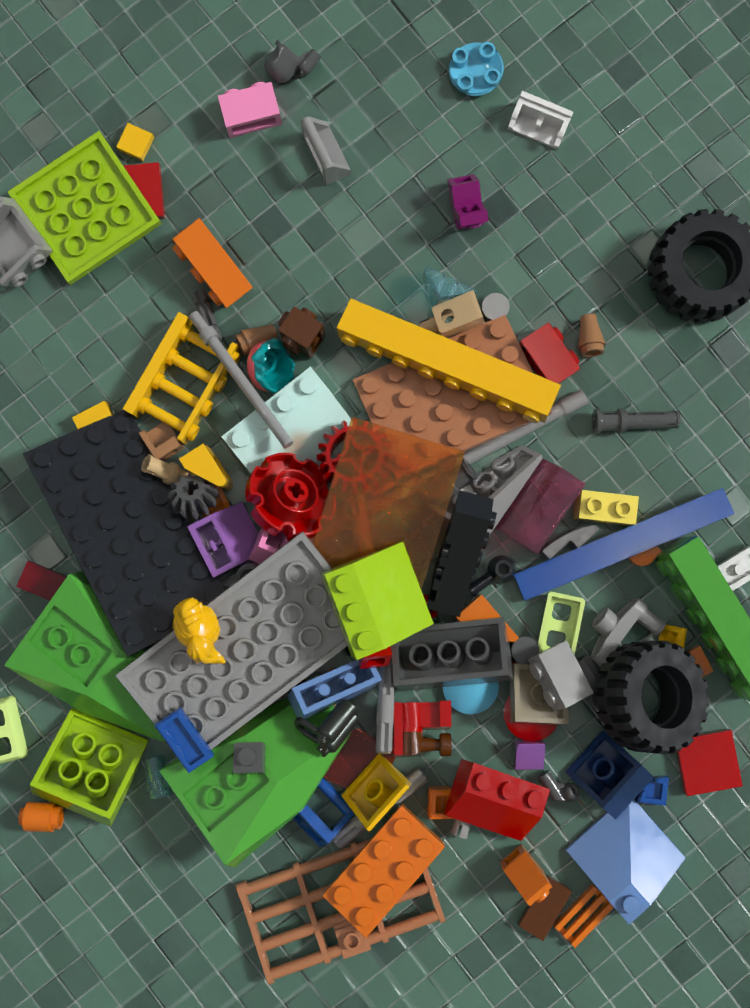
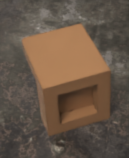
(162, 441)

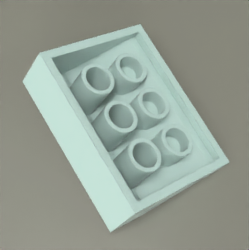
(304, 411)

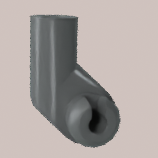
(558, 791)

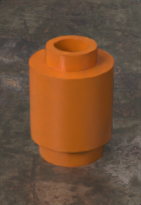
(41, 817)

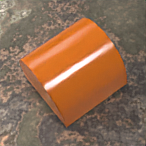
(437, 801)

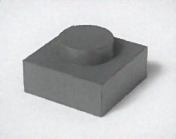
(249, 758)

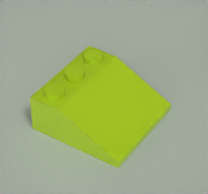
(377, 600)
(89, 767)

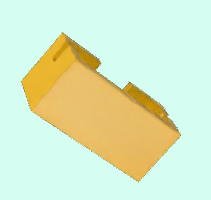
(92, 414)

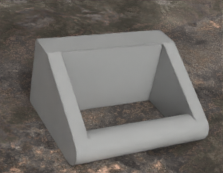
(324, 149)

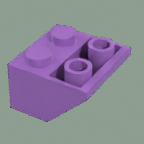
(225, 538)

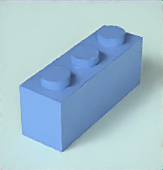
(328, 689)

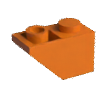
(526, 875)

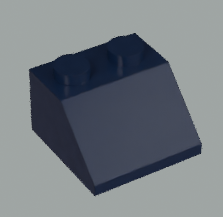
(609, 774)

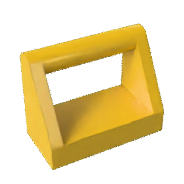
(205, 464)

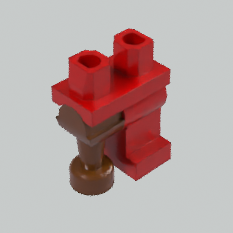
(412, 719)

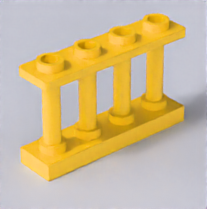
(154, 378)

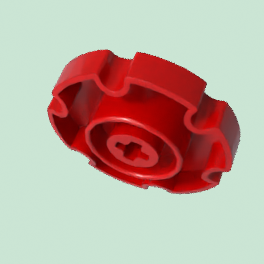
(287, 495)

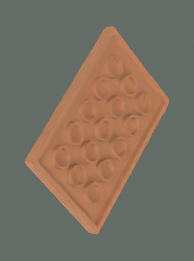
(435, 412)

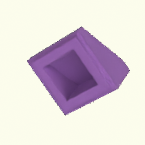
(529, 754)

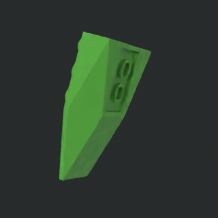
(77, 657)
(248, 809)

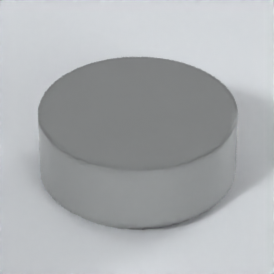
(494, 306)

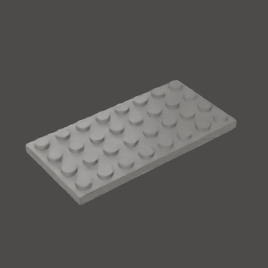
(271, 634)

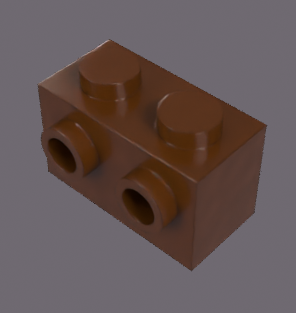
(301, 331)

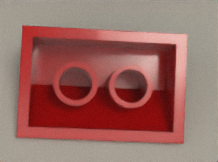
(495, 800)

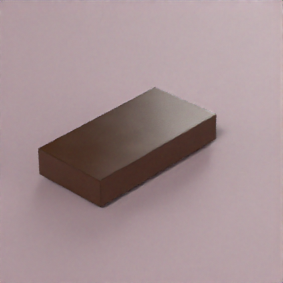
(541, 916)

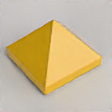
(673, 635)

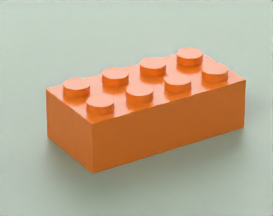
(384, 870)

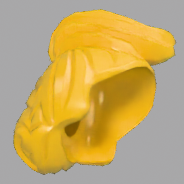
(198, 630)

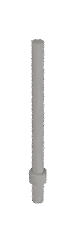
(211, 338)

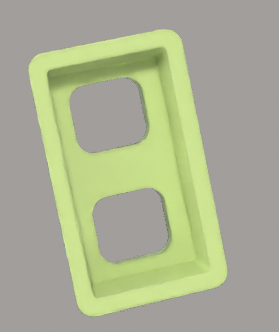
(569, 628)
(12, 730)

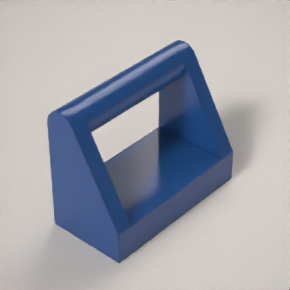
(314, 826)

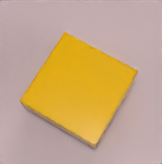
(135, 142)

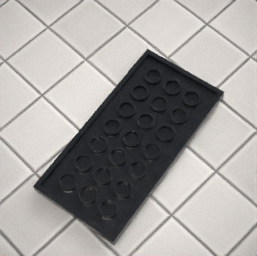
(122, 528)

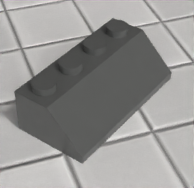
(453, 655)

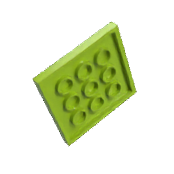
(85, 207)

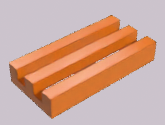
(595, 919)

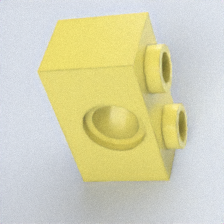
(606, 508)

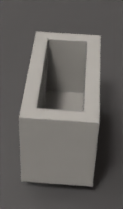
(560, 676)

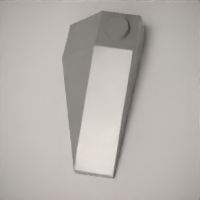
(501, 481)

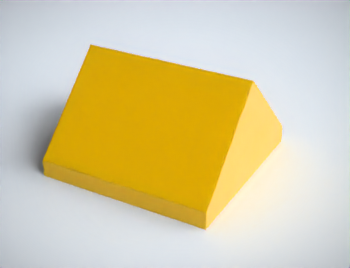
(375, 791)

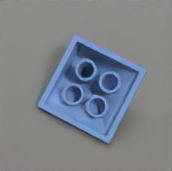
(627, 859)

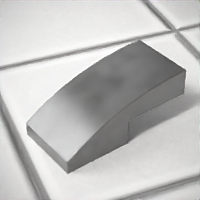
(575, 538)

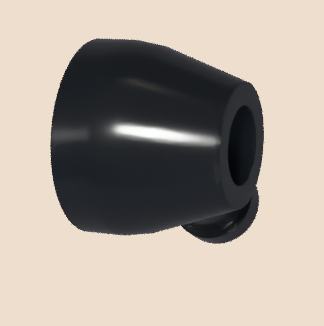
(493, 574)

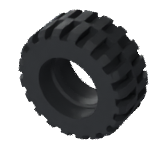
(674, 287)
(681, 697)

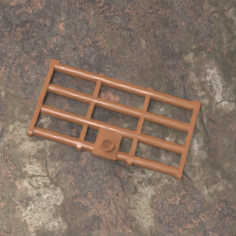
(349, 938)

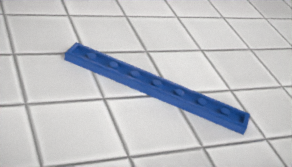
(624, 544)

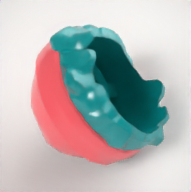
(270, 366)

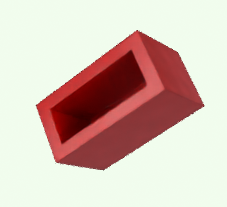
(549, 355)

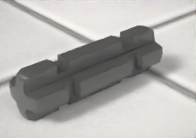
(201, 300)

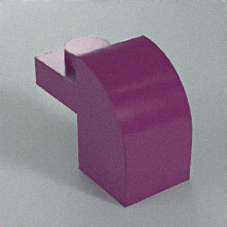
(466, 202)

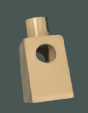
(464, 310)

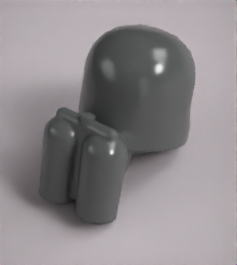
(284, 63)

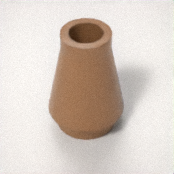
(252, 336)
(590, 337)

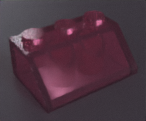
(540, 506)

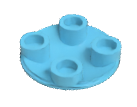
(476, 68)
(473, 697)

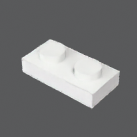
(736, 568)

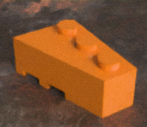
(210, 264)

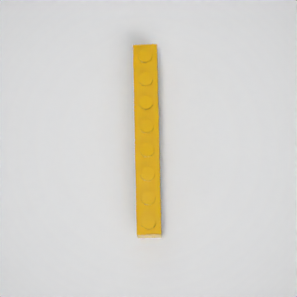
(448, 361)

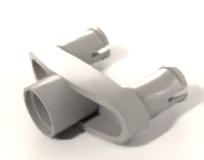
(615, 627)

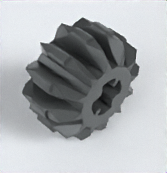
(192, 495)

